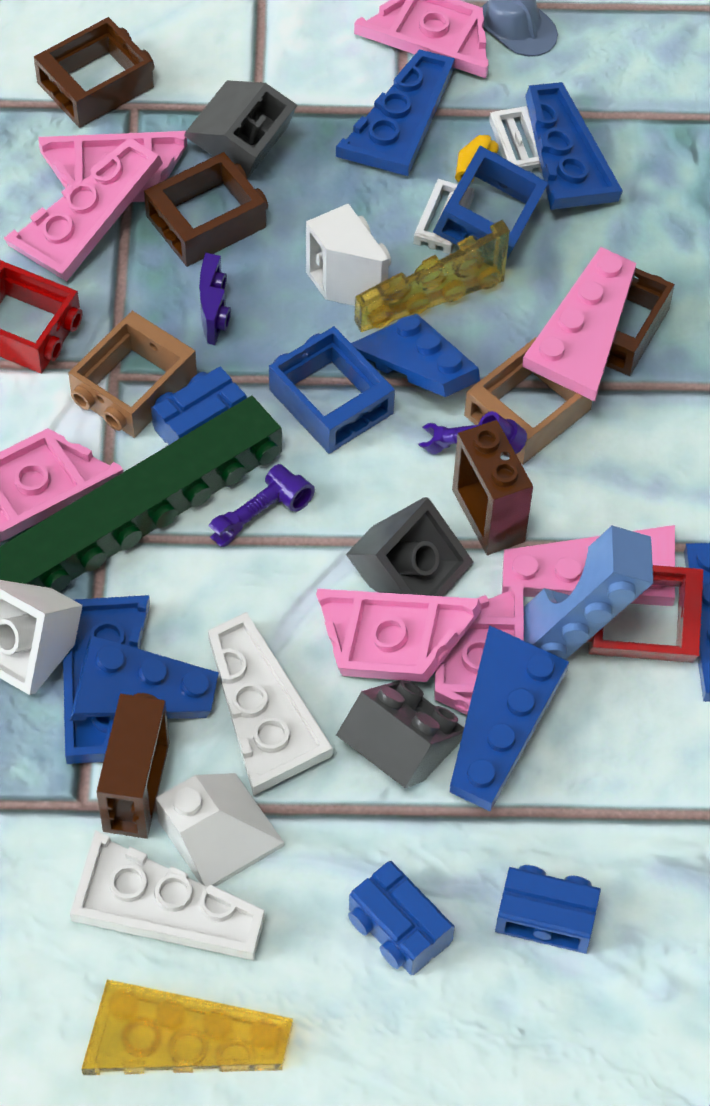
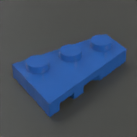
(421, 354)
(118, 668)

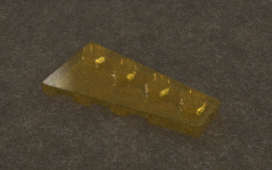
(436, 281)
(169, 1031)

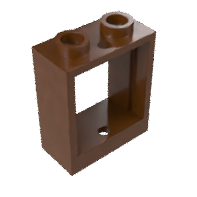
(60, 60)
(217, 233)
(650, 292)
(492, 490)
(133, 765)

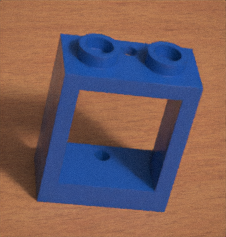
(460, 223)
(351, 418)

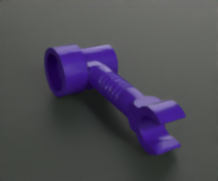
(445, 437)
(282, 487)

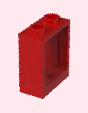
(46, 296)
(688, 624)

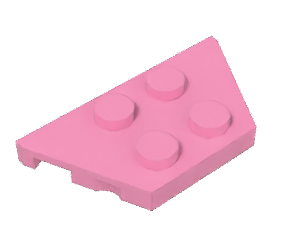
(434, 26)
(75, 155)
(44, 477)
(393, 632)
(459, 670)

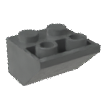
(242, 122)
(401, 731)

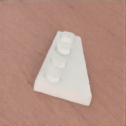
(267, 713)
(142, 898)

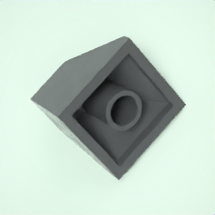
(411, 553)

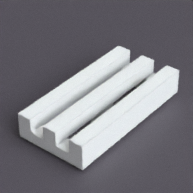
(503, 142)
(421, 233)

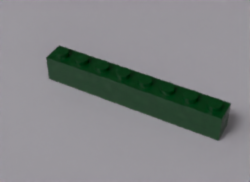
(143, 498)

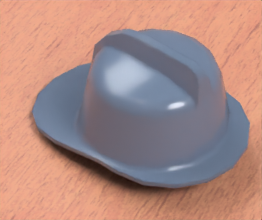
(520, 26)

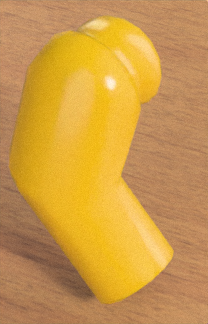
(467, 153)

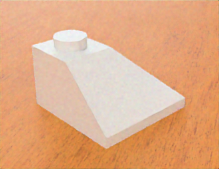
(35, 633)
(216, 826)

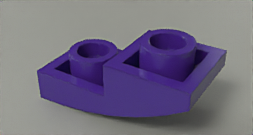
(212, 285)

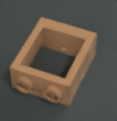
(149, 342)
(486, 394)

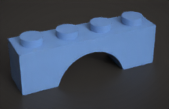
(613, 577)

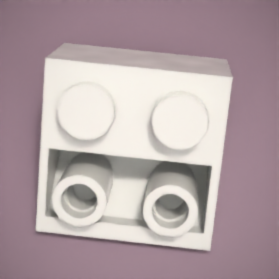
(344, 255)

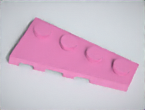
(79, 220)
(582, 329)
(561, 564)

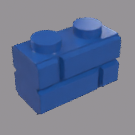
(195, 404)
(548, 908)
(399, 918)

